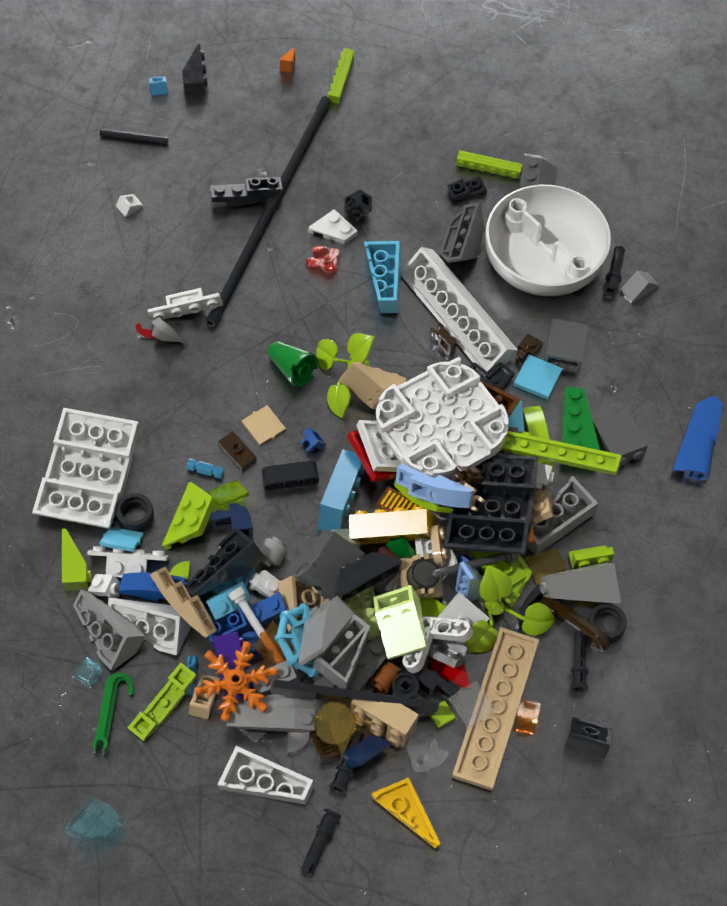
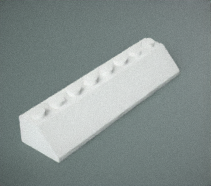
(457, 310)

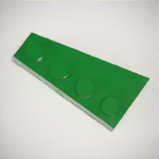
(577, 419)

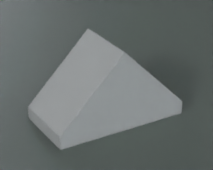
(638, 286)

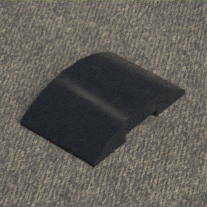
(507, 514)

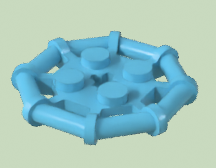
(295, 637)

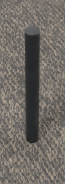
(134, 136)

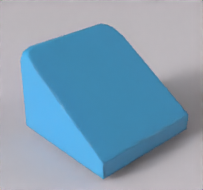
(158, 85)

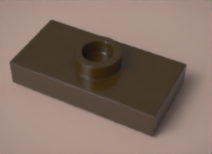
(237, 450)

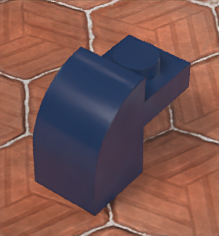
(236, 516)

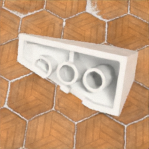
(157, 622)

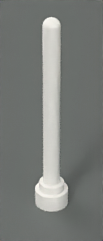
(239, 597)

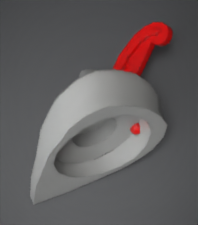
(161, 331)

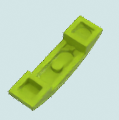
(536, 426)
(163, 703)

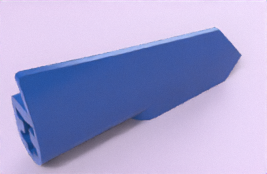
(699, 441)

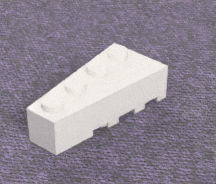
(262, 778)

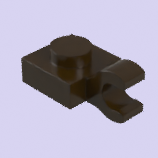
(445, 340)
(529, 345)
(468, 474)

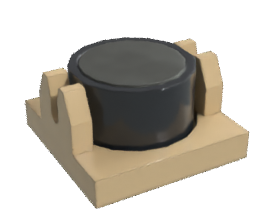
(418, 573)

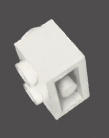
(544, 476)

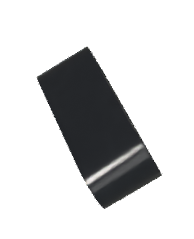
(290, 475)

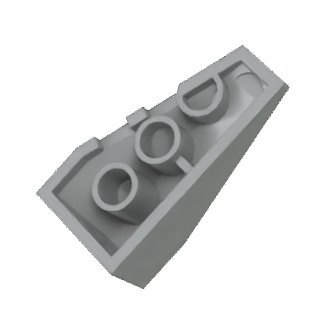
(112, 633)
(282, 715)

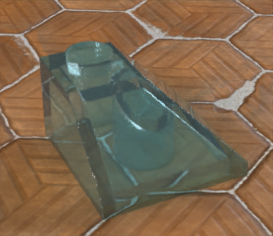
(94, 821)

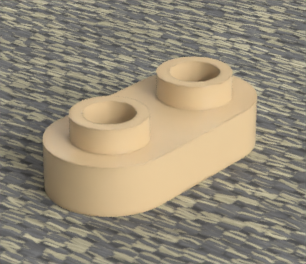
(437, 540)

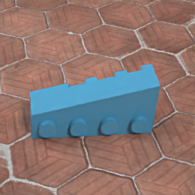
(340, 491)

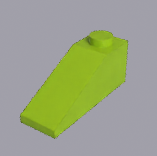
(74, 568)

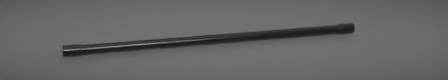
(321, 108)

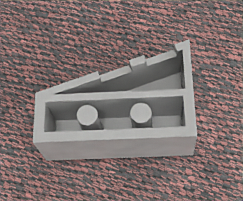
(343, 653)

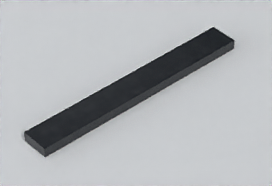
(347, 696)

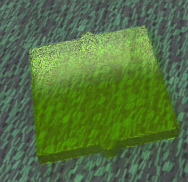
(228, 493)

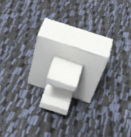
(423, 546)

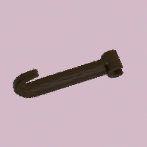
(600, 640)

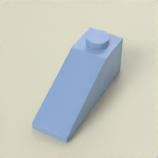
(468, 582)

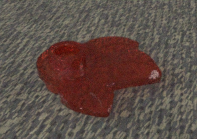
(323, 258)

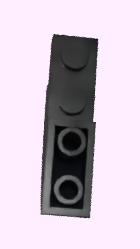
(244, 194)
(430, 680)

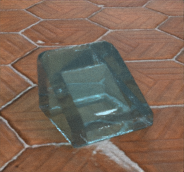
(88, 671)

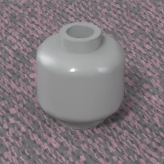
(274, 551)

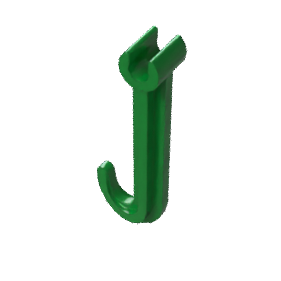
(107, 708)

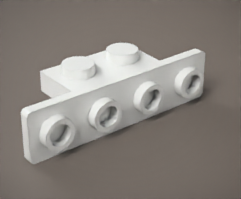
(185, 303)
(124, 562)

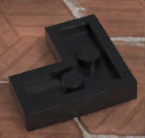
(496, 377)

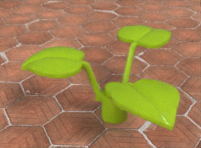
(326, 352)
(492, 587)

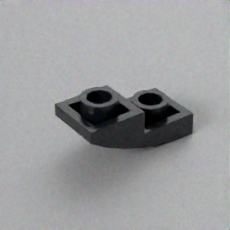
(469, 189)

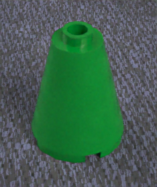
(293, 362)

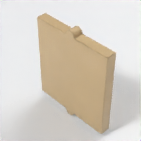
(263, 425)

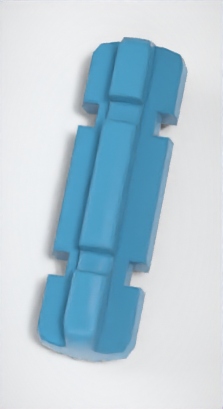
(205, 468)
(192, 663)

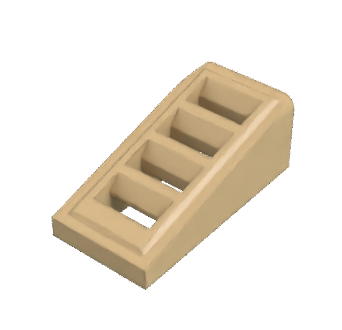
(202, 708)

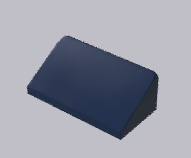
(365, 750)

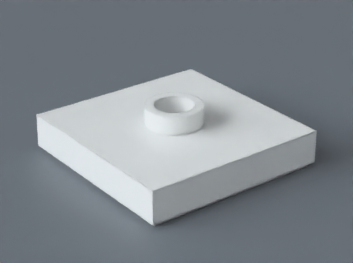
(462, 609)

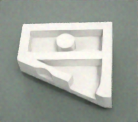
(334, 227)

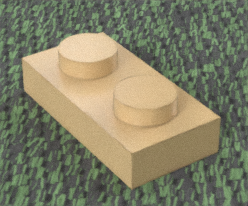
(542, 506)

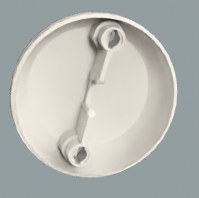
(547, 240)

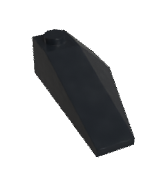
(233, 559)

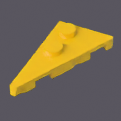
(405, 805)

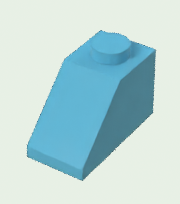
(221, 603)

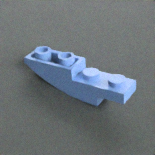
(434, 490)

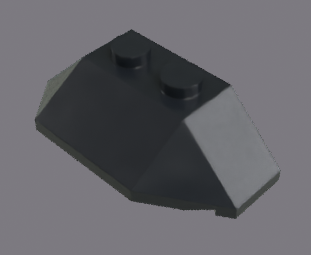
(364, 573)

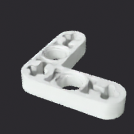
(432, 632)

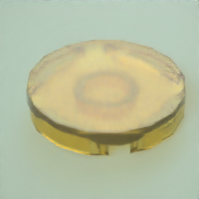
(335, 723)

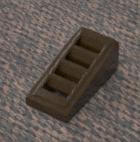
(327, 757)

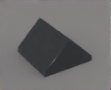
(589, 737)

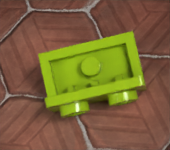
(590, 556)

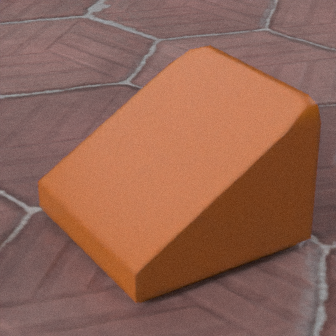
(288, 61)

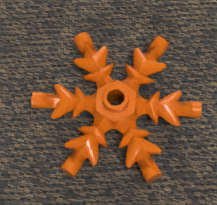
(236, 687)

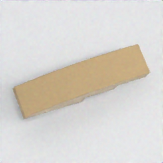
(188, 608)

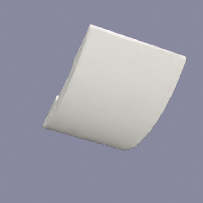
(87, 468)

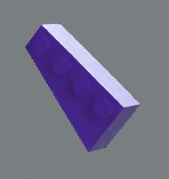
(227, 645)

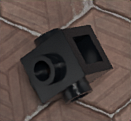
(358, 204)

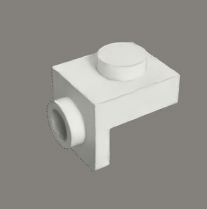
(264, 583)
(105, 586)

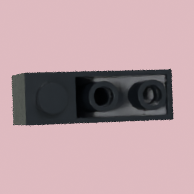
(193, 73)

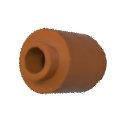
(384, 678)

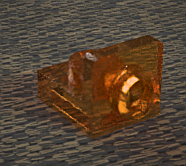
(527, 716)

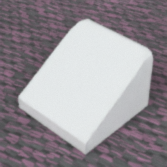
(128, 204)

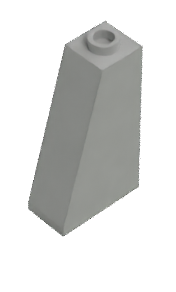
(587, 583)

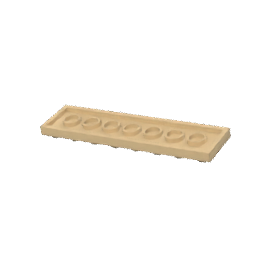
(504, 686)

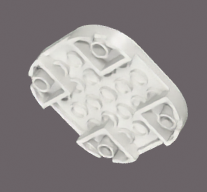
(442, 420)

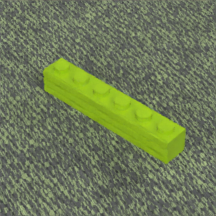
(341, 77)
(489, 164)

